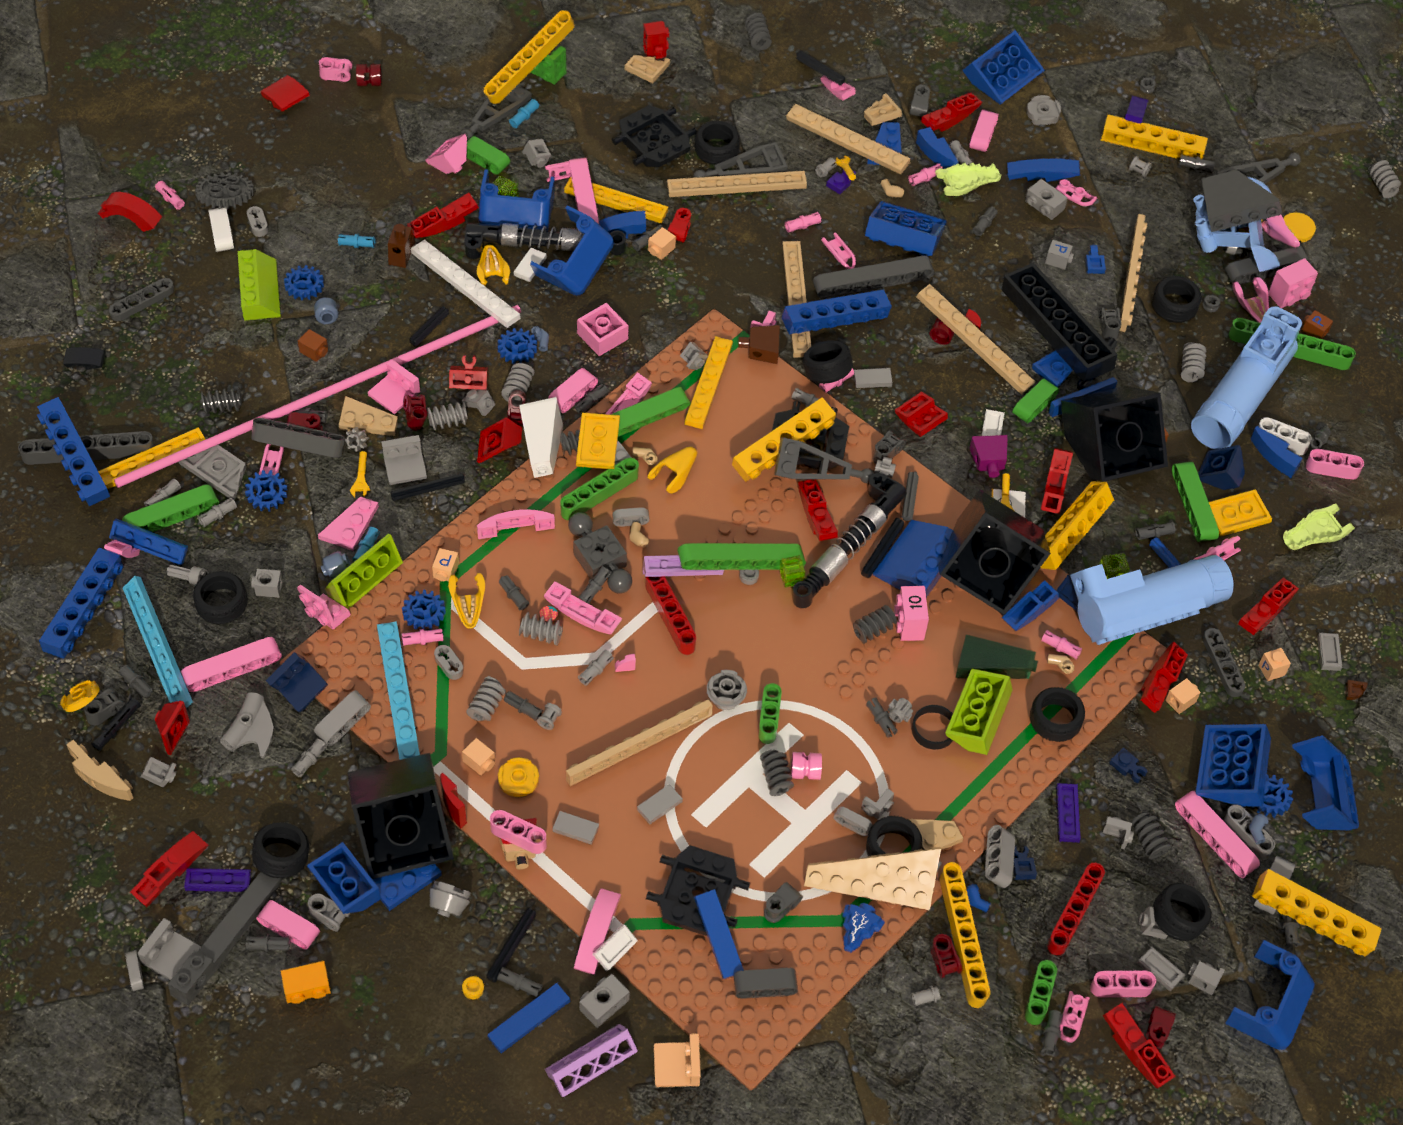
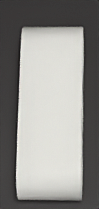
(221, 229)
(1298, 439)

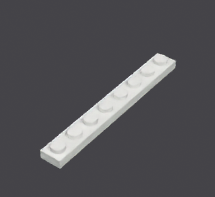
(465, 283)

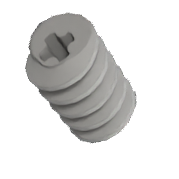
(1385, 178)
(1193, 362)
(518, 379)
(447, 415)
(541, 629)
(486, 700)

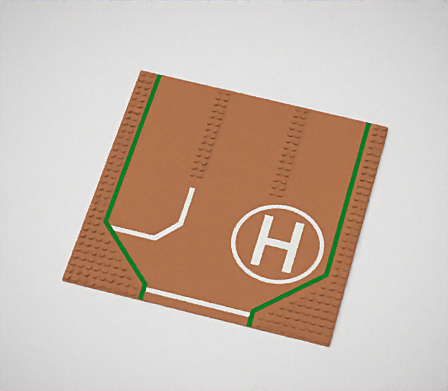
(717, 762)

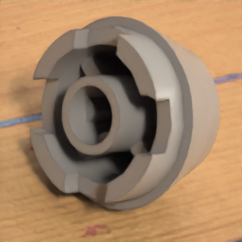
(726, 690)
(448, 899)

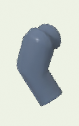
(542, 336)
(1256, 826)

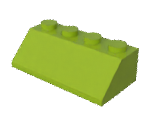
(258, 285)
(365, 573)
(979, 710)

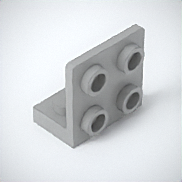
(403, 460)
(166, 950)

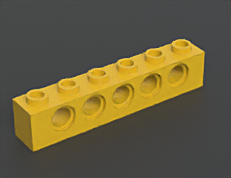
(1152, 138)
(818, 410)
(1076, 522)
(1328, 912)

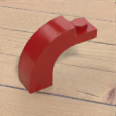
(132, 208)
(1056, 480)

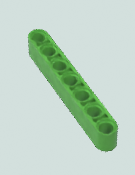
(1309, 347)
(736, 556)

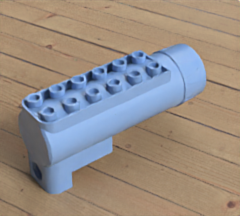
(1248, 380)
(1138, 602)

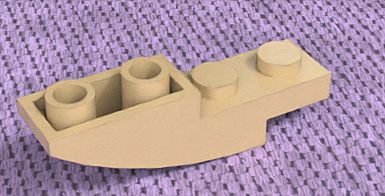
(102, 776)

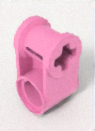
(333, 69)

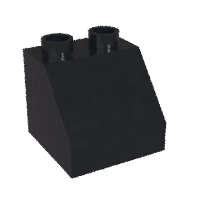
(1116, 426)
(993, 552)
(399, 816)

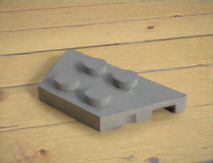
(217, 469)

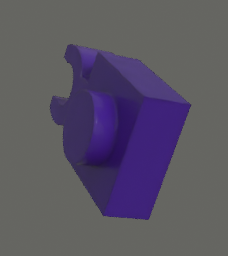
(839, 182)

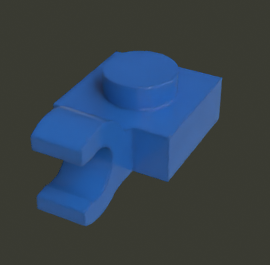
(1095, 263)

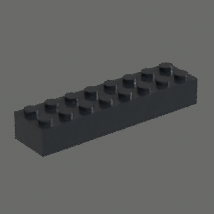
(1059, 322)

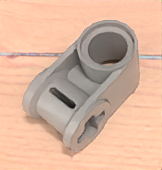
(329, 914)

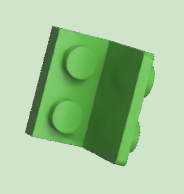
(552, 67)

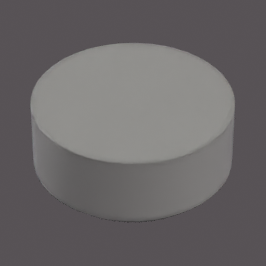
(749, 576)

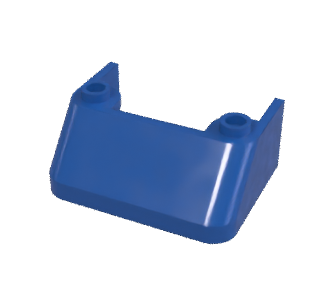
(515, 210)
(585, 259)
(1330, 785)
(1271, 1025)

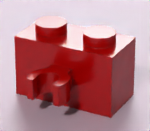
(655, 39)
(468, 376)

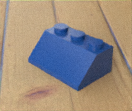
(345, 880)

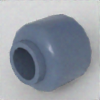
(326, 310)
(335, 564)

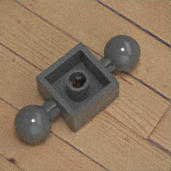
(599, 549)

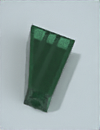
(995, 658)

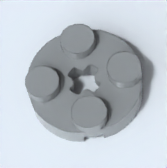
(1046, 117)

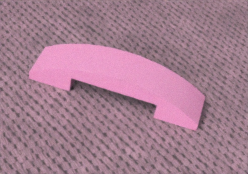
(634, 393)
(513, 519)
(581, 611)
(596, 930)

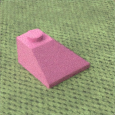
(449, 155)

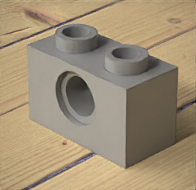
(1046, 199)
(599, 1011)

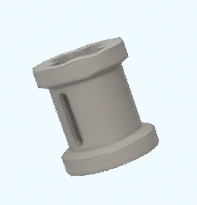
(1140, 166)
(549, 716)

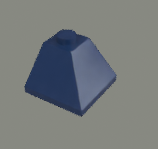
(1223, 468)

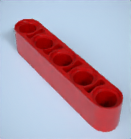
(671, 619)
(1072, 916)

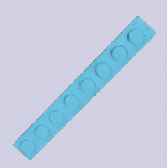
(156, 642)
(398, 690)

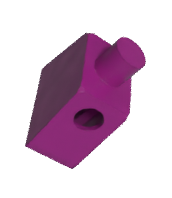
(989, 453)

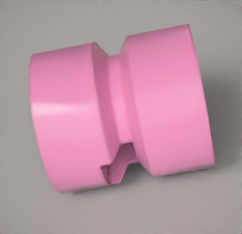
(806, 765)

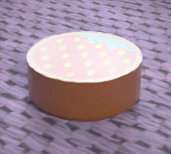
(549, 612)

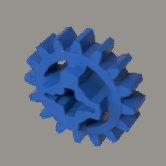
(304, 282)
(517, 346)
(266, 482)
(423, 610)
(1272, 797)

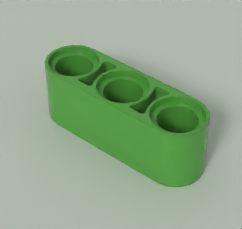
(486, 155)
(1035, 400)
(767, 721)
(1038, 1001)

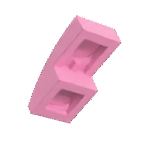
(842, 92)
(122, 549)

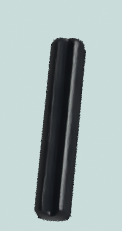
(429, 326)

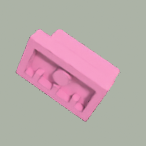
(394, 386)
(323, 608)

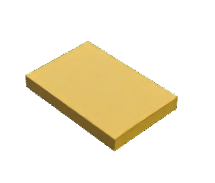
(598, 441)
(1239, 512)

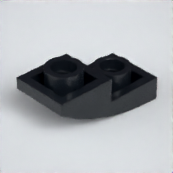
(81, 356)

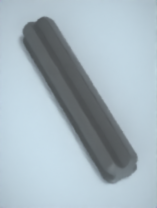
(909, 499)

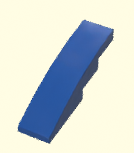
(1044, 168)

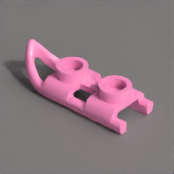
(555, 169)
(1078, 193)
(841, 256)
(273, 457)
(1226, 546)
(1071, 1020)

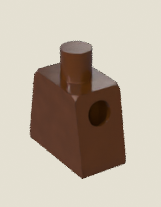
(401, 239)
(762, 343)

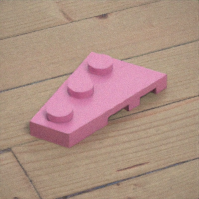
(350, 525)

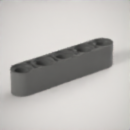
(1246, 269)
(297, 437)

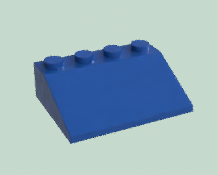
(1004, 68)
(905, 228)
(915, 556)
(1234, 764)

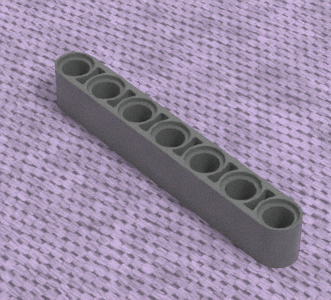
(873, 276)
(98, 446)

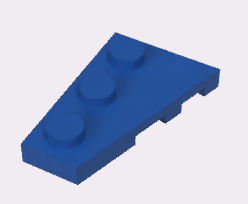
(889, 137)
(1052, 368)
(402, 885)

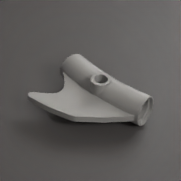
(250, 726)

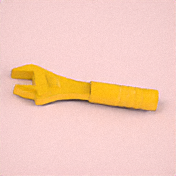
(844, 163)
(360, 483)
(1005, 490)

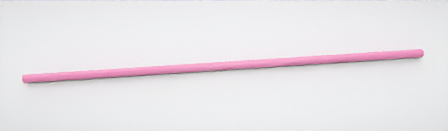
(305, 401)

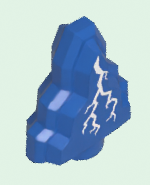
(859, 925)

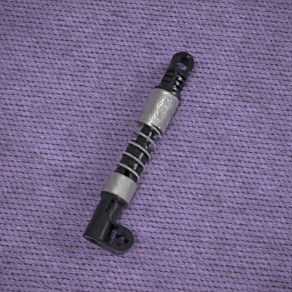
(513, 235)
(888, 495)

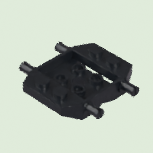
(671, 138)
(836, 440)
(677, 901)

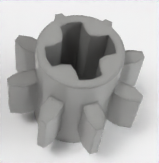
(356, 439)
(885, 467)
(900, 710)

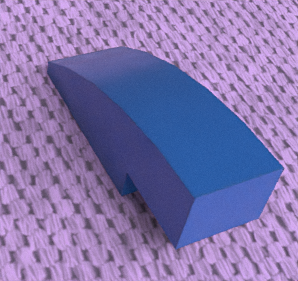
(935, 148)
(628, 223)
(1276, 452)
(1031, 606)

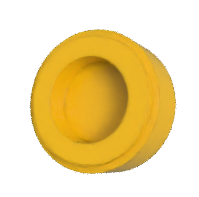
(473, 987)

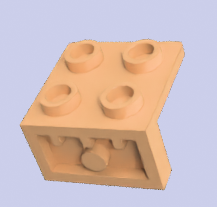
(677, 1063)

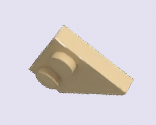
(646, 67)
(882, 111)
(938, 833)

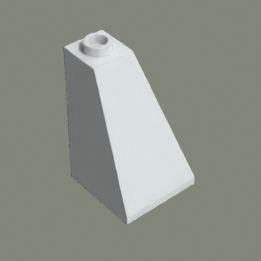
(542, 432)

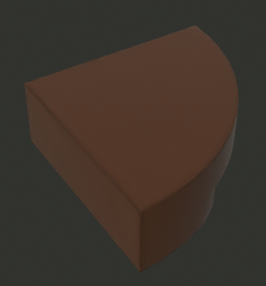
(1355, 689)

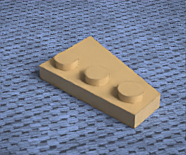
(366, 418)

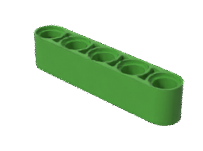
(652, 410)
(625, 473)
(1195, 501)
(173, 509)

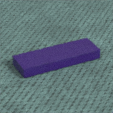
(1136, 109)
(1068, 812)
(217, 880)

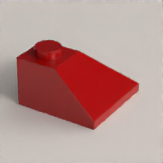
(498, 439)
(172, 724)

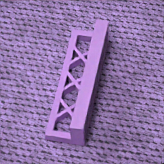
(670, 566)
(586, 1054)

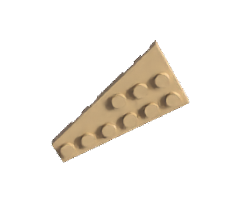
(889, 877)

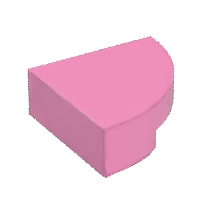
(627, 664)

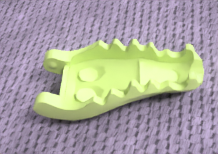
(965, 178)
(1317, 527)

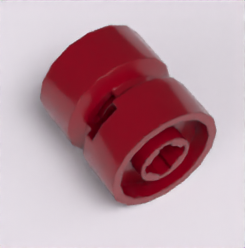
(375, 75)
(941, 333)

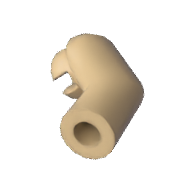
(890, 190)
(646, 453)
(636, 536)
(1063, 662)

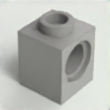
(270, 589)

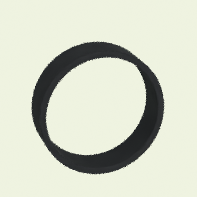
(924, 742)

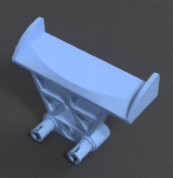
(1232, 238)

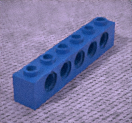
(836, 312)
(53, 411)
(72, 607)

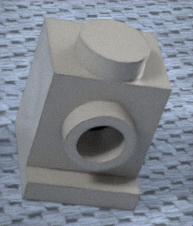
(537, 152)
(1205, 977)

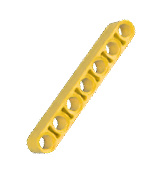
(530, 49)
(961, 943)

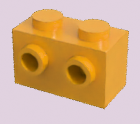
(305, 982)

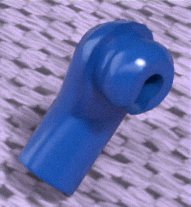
(975, 899)

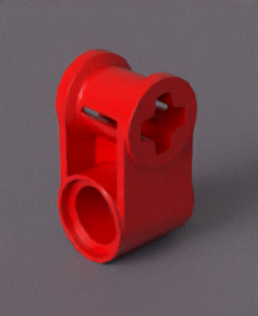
(680, 224)

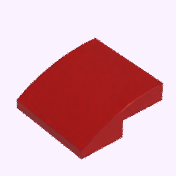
(285, 93)
(921, 414)
(453, 804)

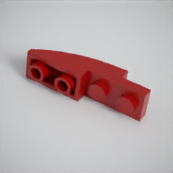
(953, 113)
(440, 220)
(816, 510)
(1268, 607)
(1162, 675)
(167, 867)
(1137, 1048)

